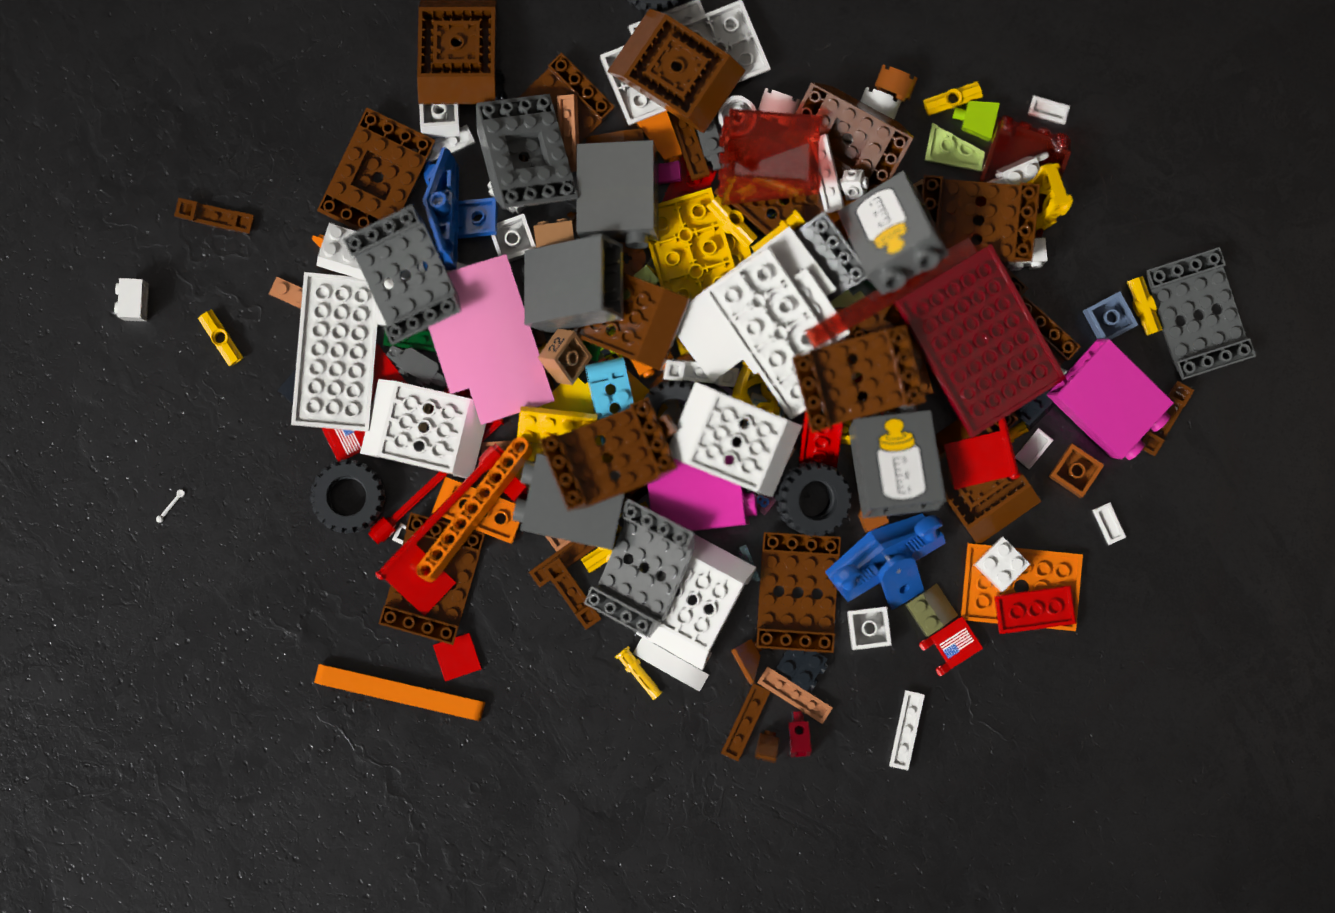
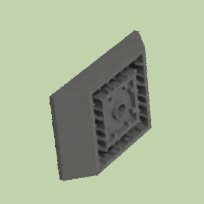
(528, 129)

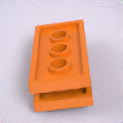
(488, 525)

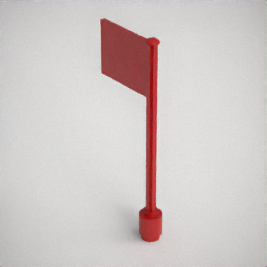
(982, 458)
(385, 527)
(402, 566)

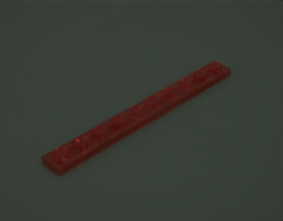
(877, 302)

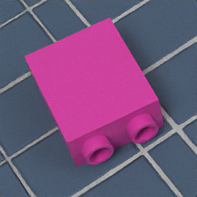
(1111, 400)
(701, 499)

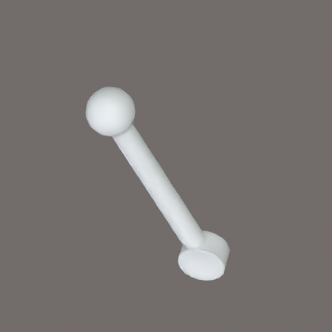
(180, 493)

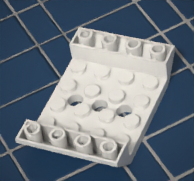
(707, 432)
(452, 436)
(714, 579)

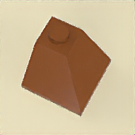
(748, 659)

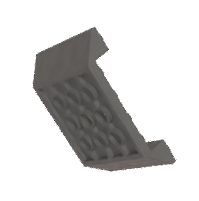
(388, 250)
(831, 253)
(1192, 286)
(627, 591)

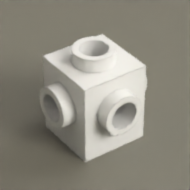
(854, 184)

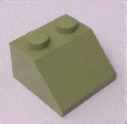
(931, 610)

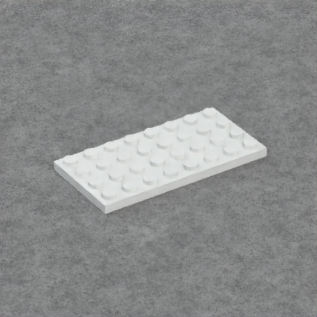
(335, 353)

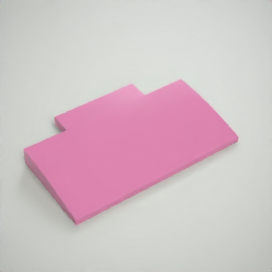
(489, 344)

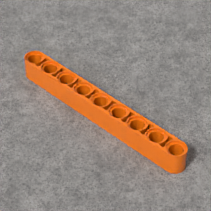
(465, 512)
(399, 692)

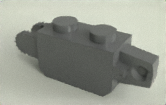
(710, 145)
(417, 365)

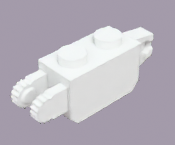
(1019, 171)

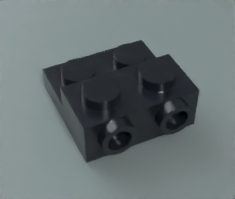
(802, 667)

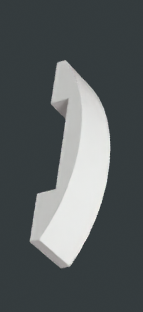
(691, 371)
(670, 664)

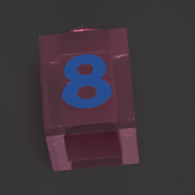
(764, 502)

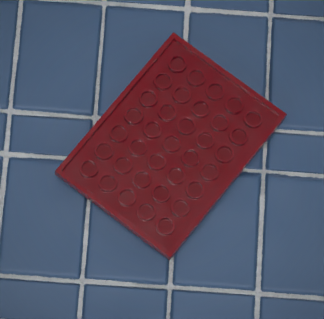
(980, 340)

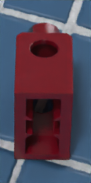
(799, 744)

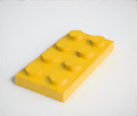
(541, 422)

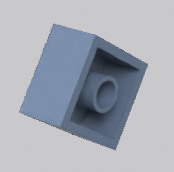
(1110, 317)

